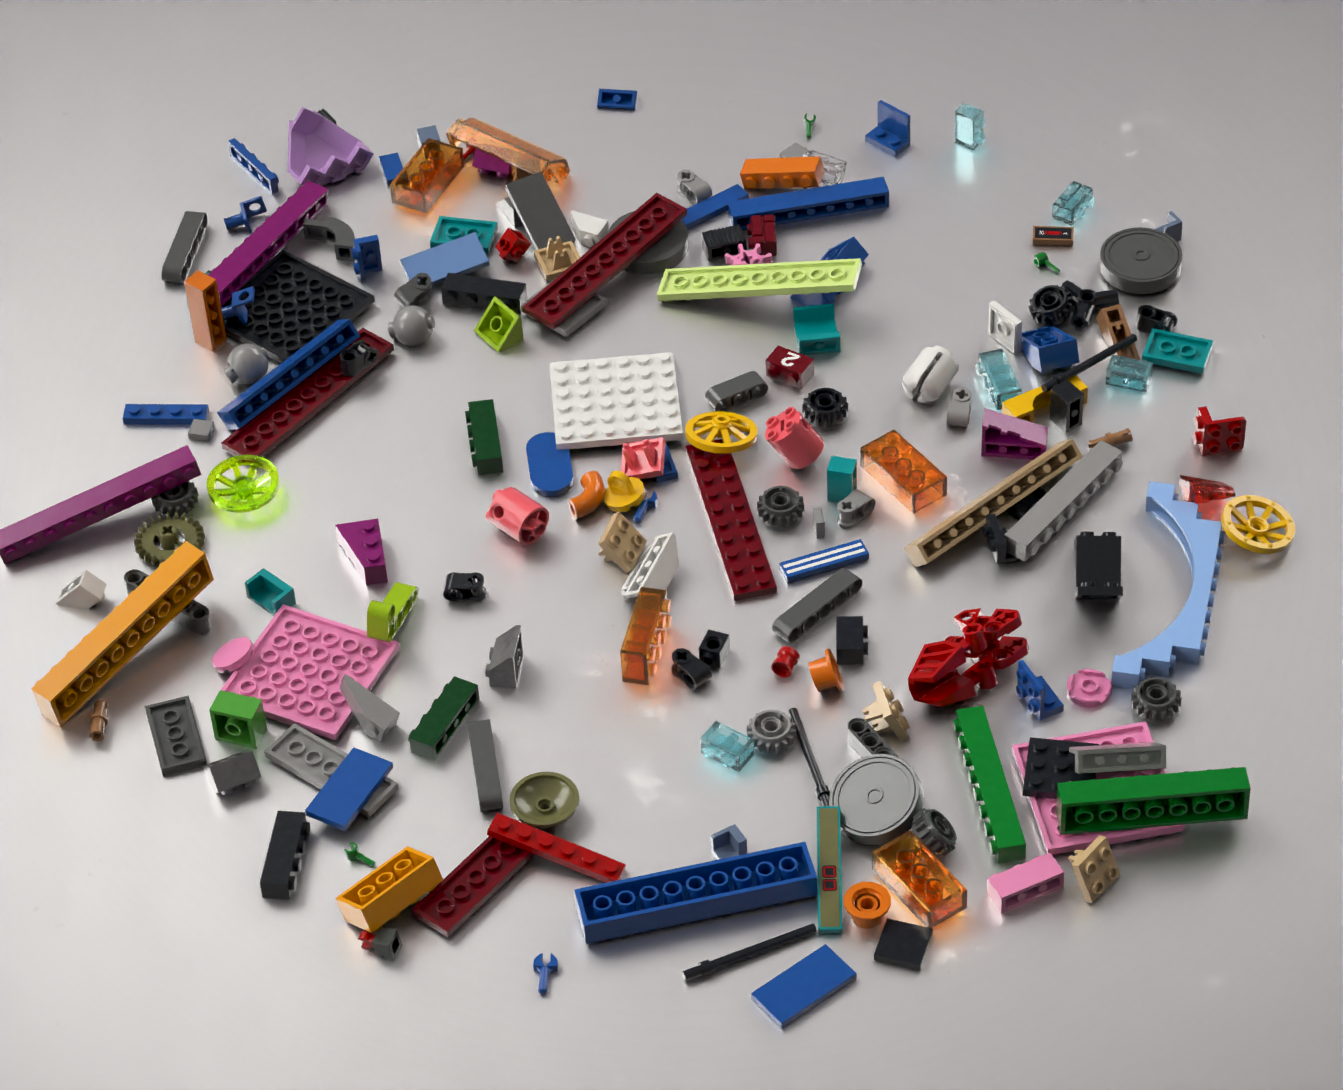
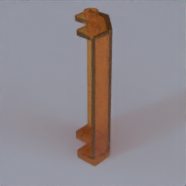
(508, 148)

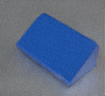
(617, 99)

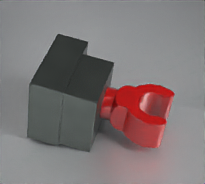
(385, 942)

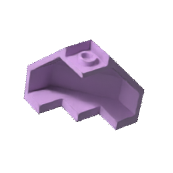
(323, 150)

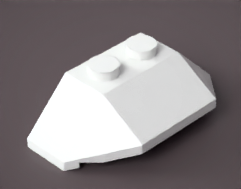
(654, 567)

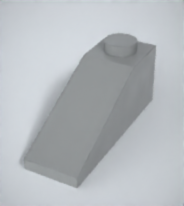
(371, 712)

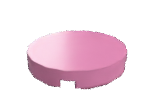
(233, 654)
(1089, 688)

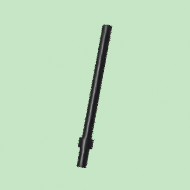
(1061, 377)
(822, 790)
(706, 967)

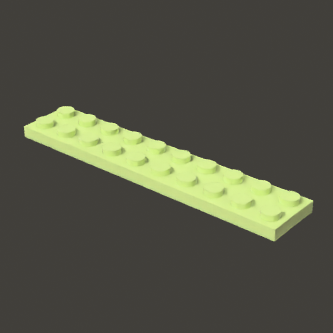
(759, 279)

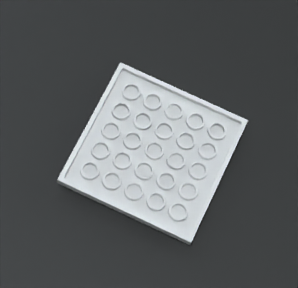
(615, 400)

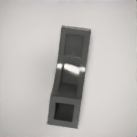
(334, 232)

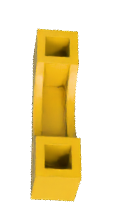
(1028, 403)

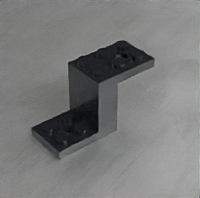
(1098, 566)

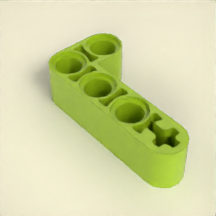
(387, 616)

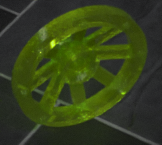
(243, 486)

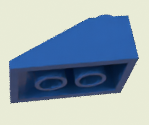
(1049, 349)

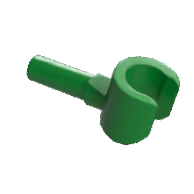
(809, 125)
(1041, 259)
(354, 854)

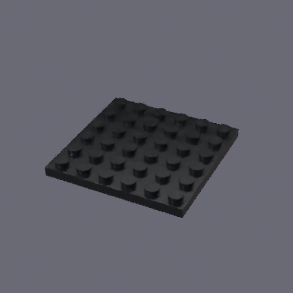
(294, 305)

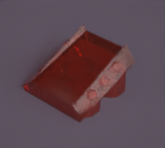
(1203, 490)

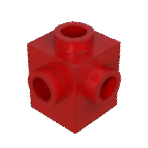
(512, 245)

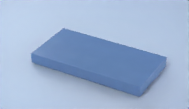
(455, 257)

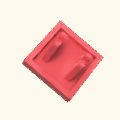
(644, 458)

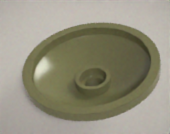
(544, 799)

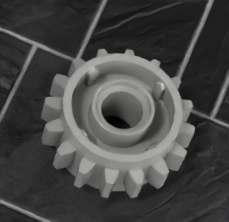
(771, 731)

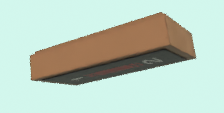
(1053, 235)

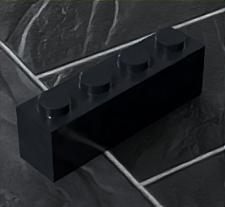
(479, 292)
(284, 855)

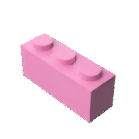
(1025, 882)

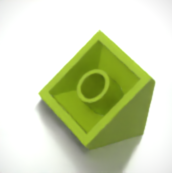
(500, 326)

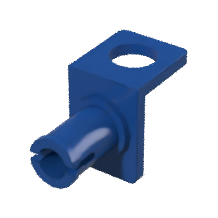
(245, 214)
(237, 307)

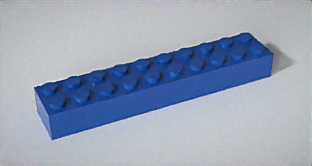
(695, 892)

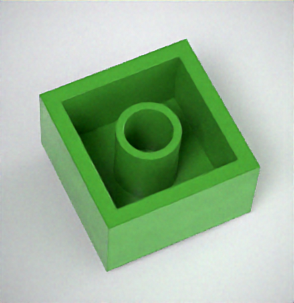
(238, 719)

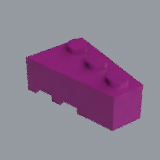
(1011, 437)
(364, 548)

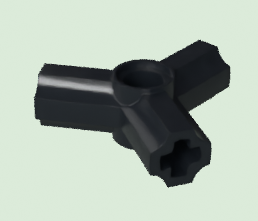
(1088, 302)

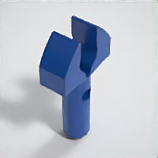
(650, 502)
(538, 965)

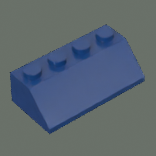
(846, 250)

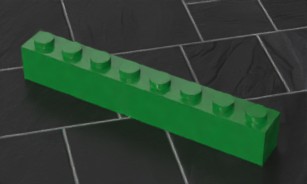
(990, 785)

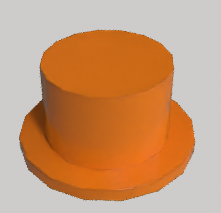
(826, 672)
(867, 904)

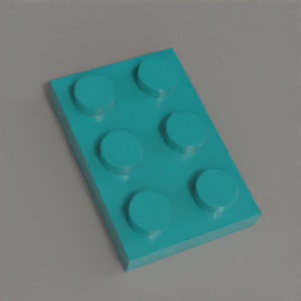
(453, 228)
(1177, 350)

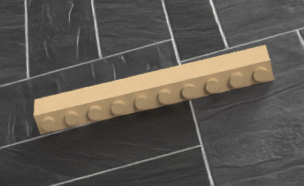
(993, 502)

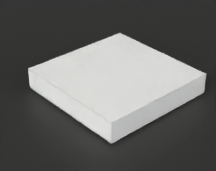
(1005, 327)

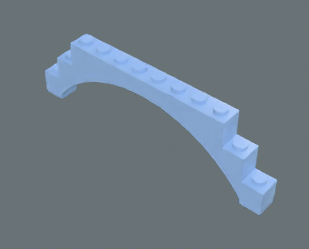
(1183, 637)

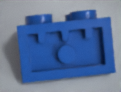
(892, 132)
(1037, 693)

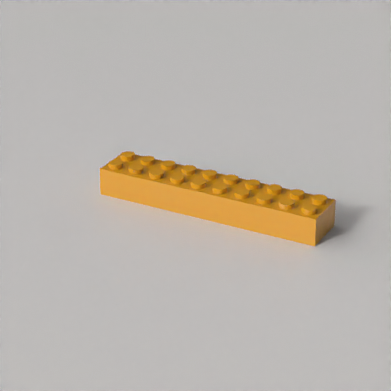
(122, 634)

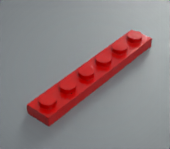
(555, 849)

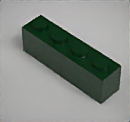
(485, 437)
(443, 718)

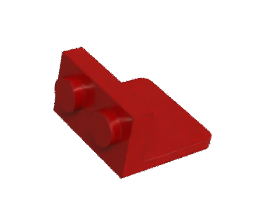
(1218, 435)

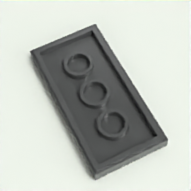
(539, 210)
(175, 735)

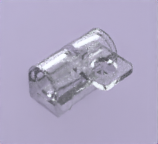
(833, 168)

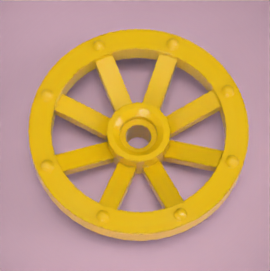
(721, 425)
(1256, 527)

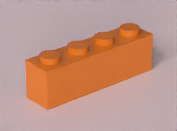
(782, 172)
(205, 310)

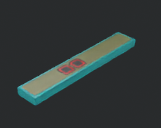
(829, 870)

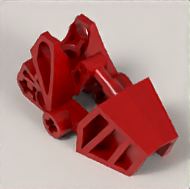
(935, 674)

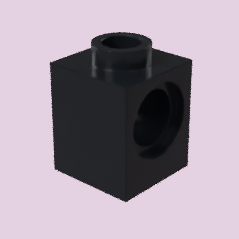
(714, 648)

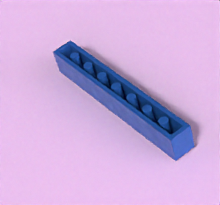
(812, 202)
(288, 374)

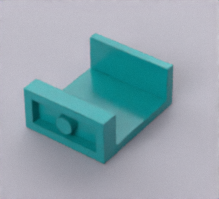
(816, 329)

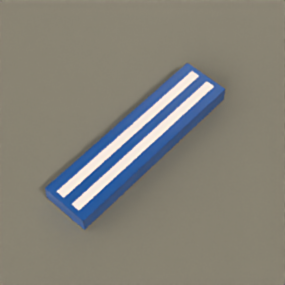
(824, 560)

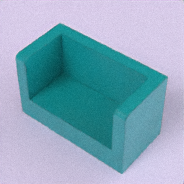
(841, 478)
(269, 591)

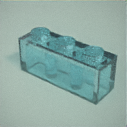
(997, 377)

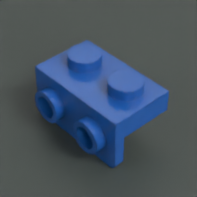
(367, 255)

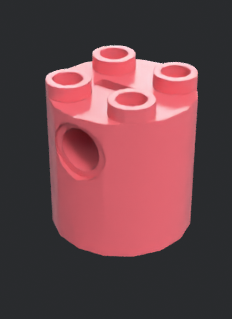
(794, 438)
(518, 515)

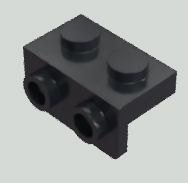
(996, 540)

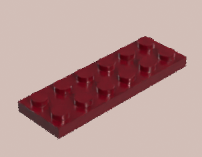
(470, 885)

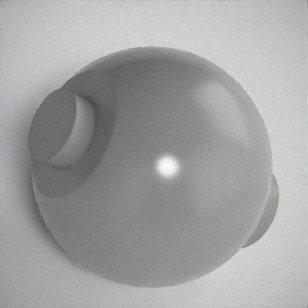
(412, 326)
(247, 364)

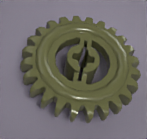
(167, 533)

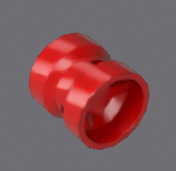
(786, 660)

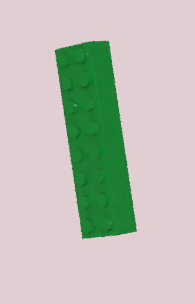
(1153, 800)

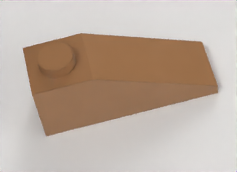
(1115, 328)

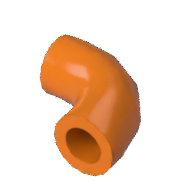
(590, 497)

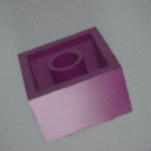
(487, 163)

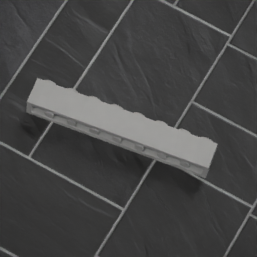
(1063, 500)

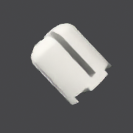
(928, 375)

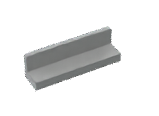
(1119, 757)

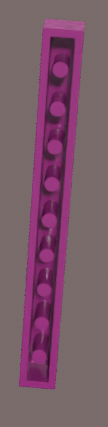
(268, 239)
(97, 503)

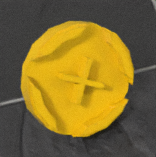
(623, 492)

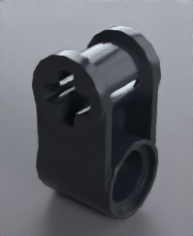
(1151, 317)
(357, 358)
(462, 587)
(689, 668)

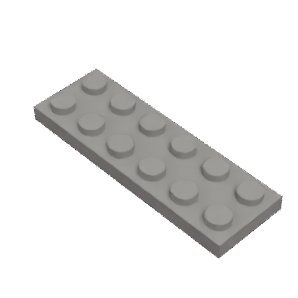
(317, 761)

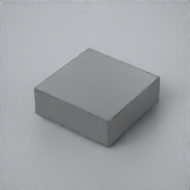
(201, 429)
(818, 523)

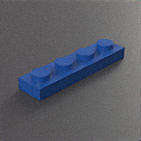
(253, 166)
(164, 414)

